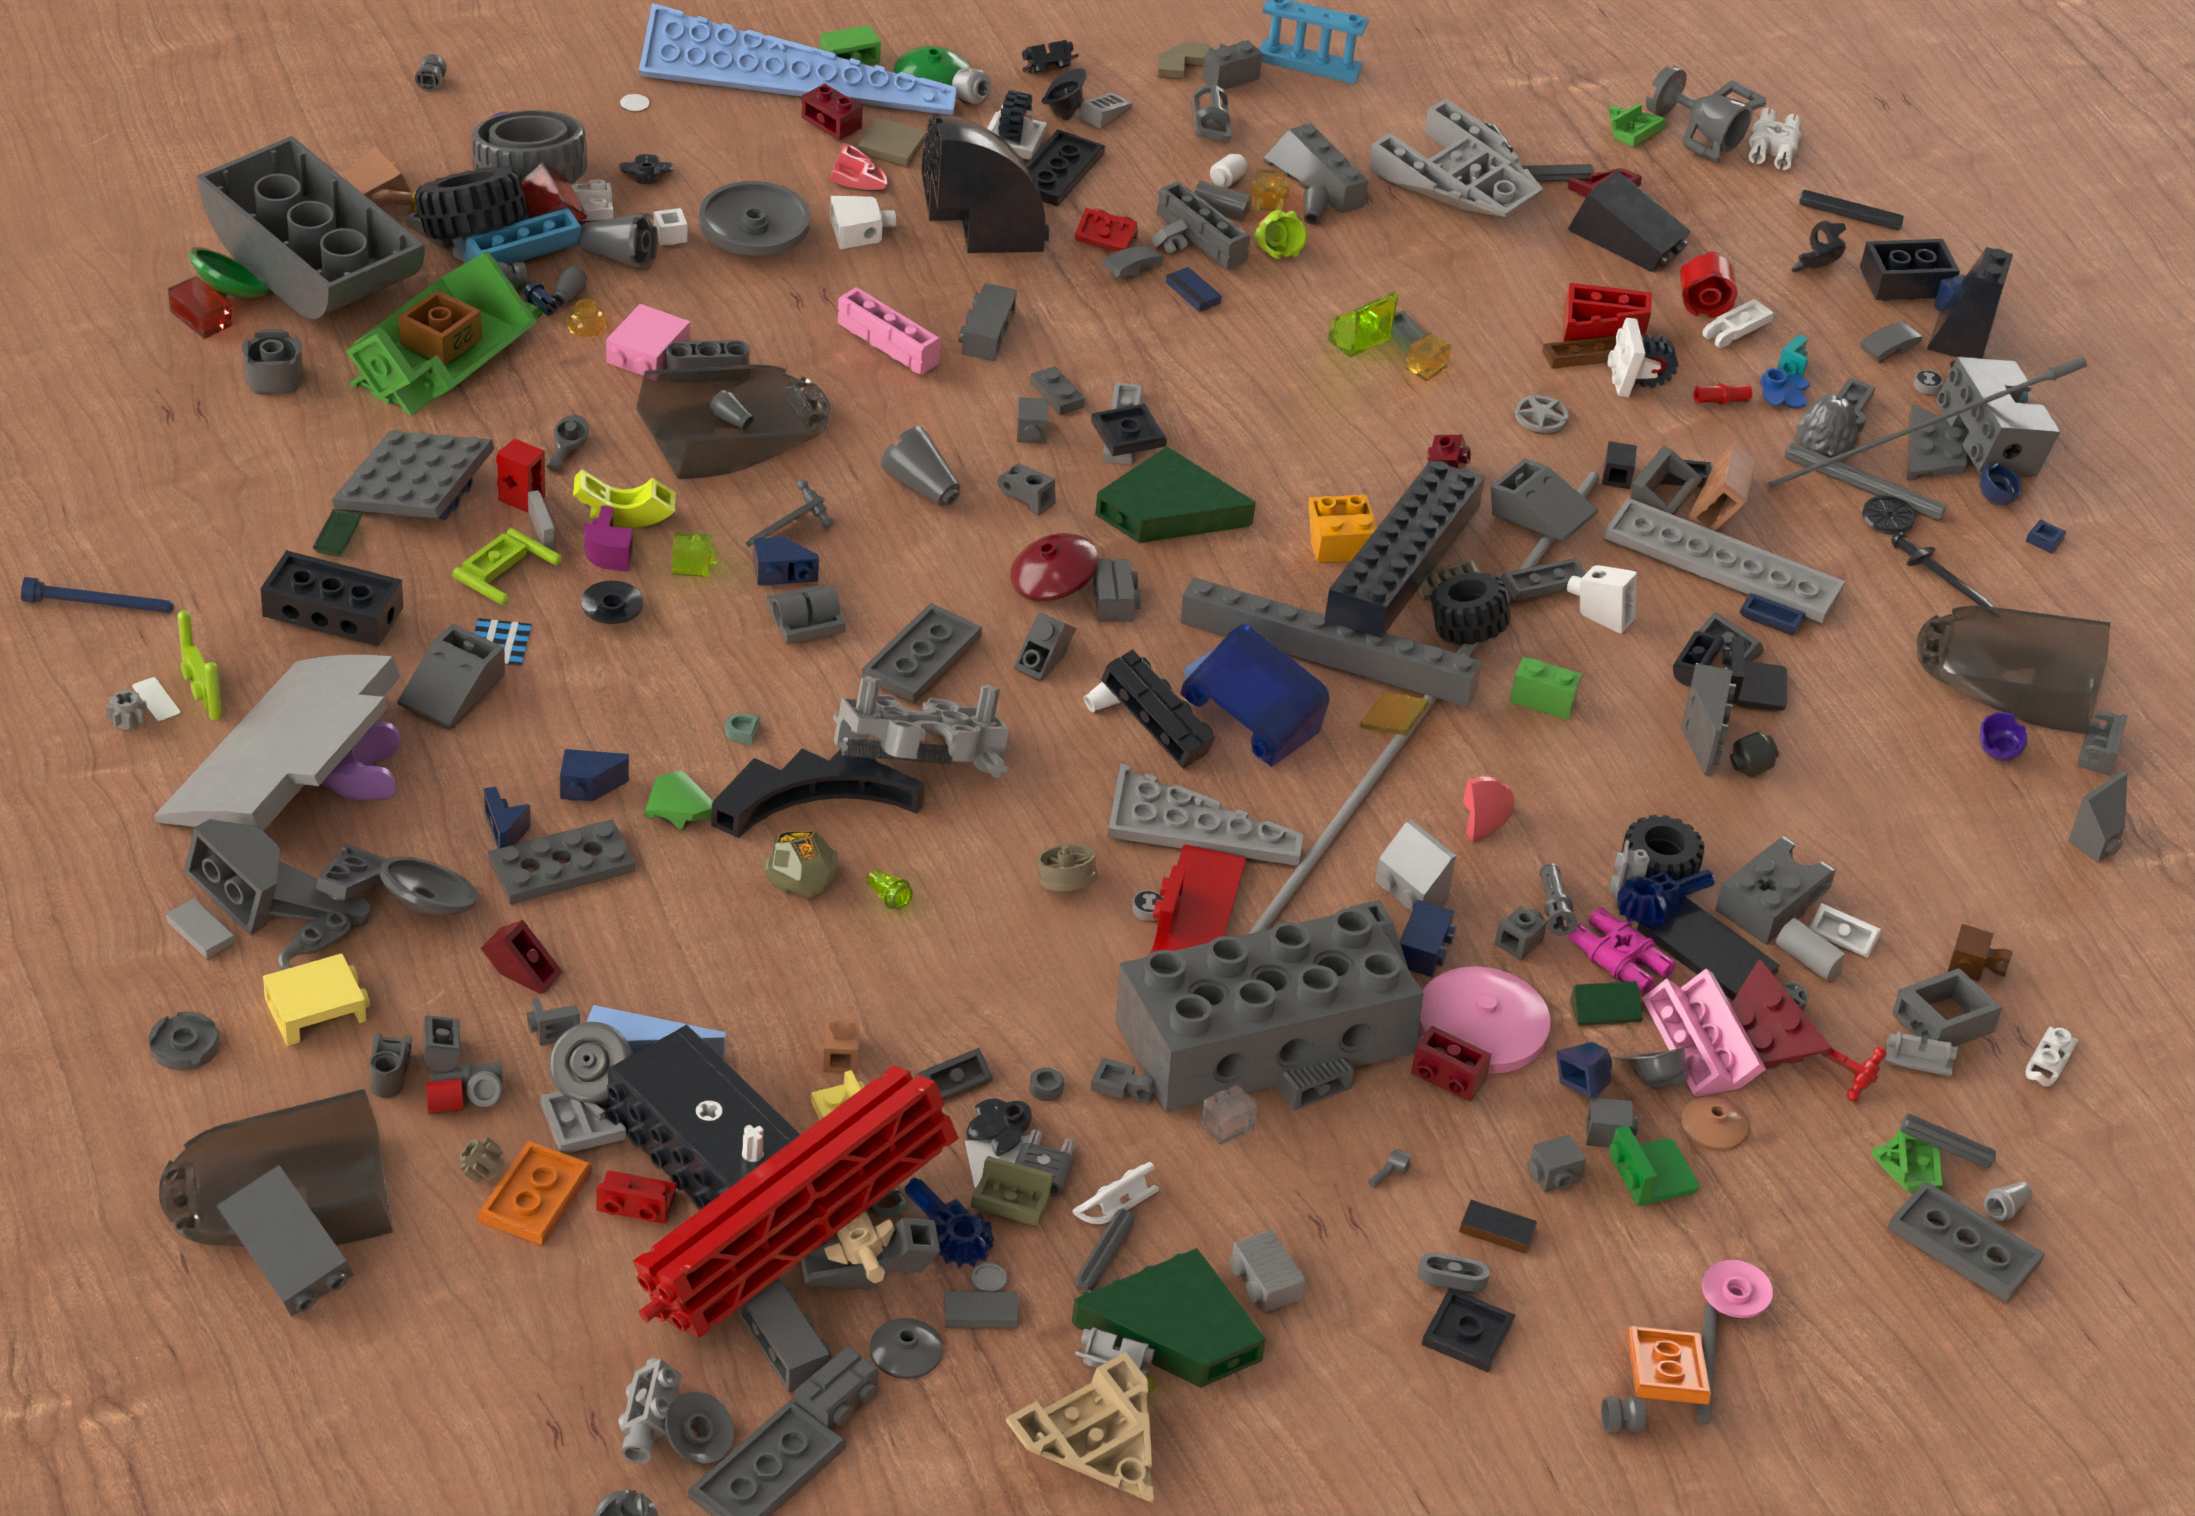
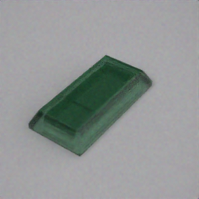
(337, 532)

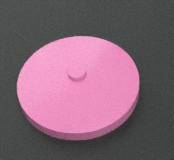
(1488, 1012)

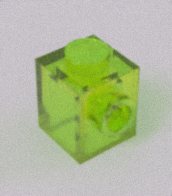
(693, 554)

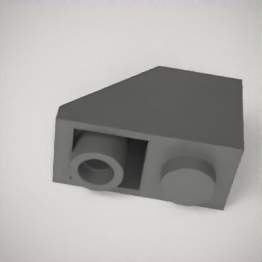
(1044, 646)

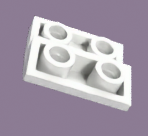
(595, 199)

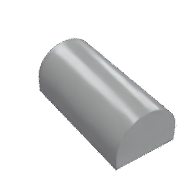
(1811, 949)

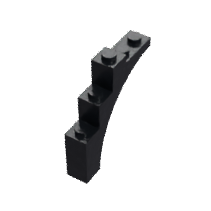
(807, 778)

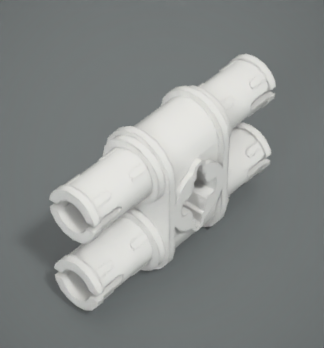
(1775, 139)

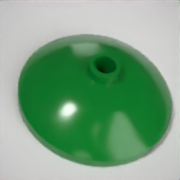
(931, 63)
(226, 274)

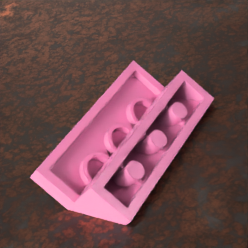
(1702, 1017)

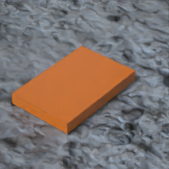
(534, 1192)
(1668, 1365)

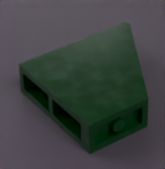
(1172, 500)
(1181, 1314)

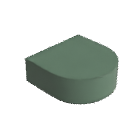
(742, 728)

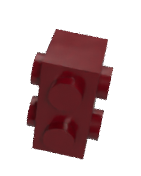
(832, 111)
(1451, 1063)

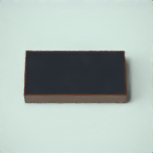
(1498, 1226)

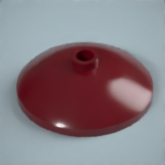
(1054, 567)

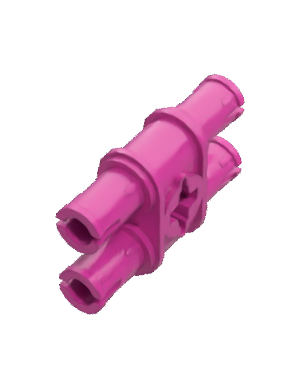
(1622, 950)

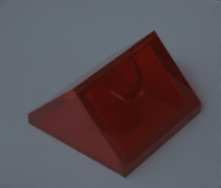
(549, 192)

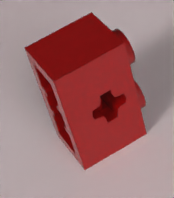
(519, 472)

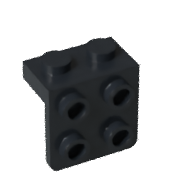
(1756, 682)

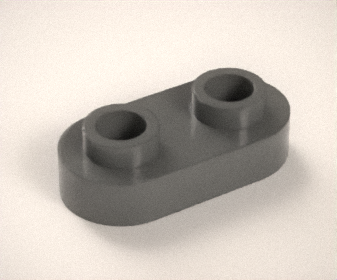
(1453, 1272)

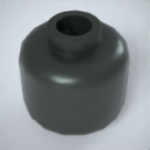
(1754, 754)

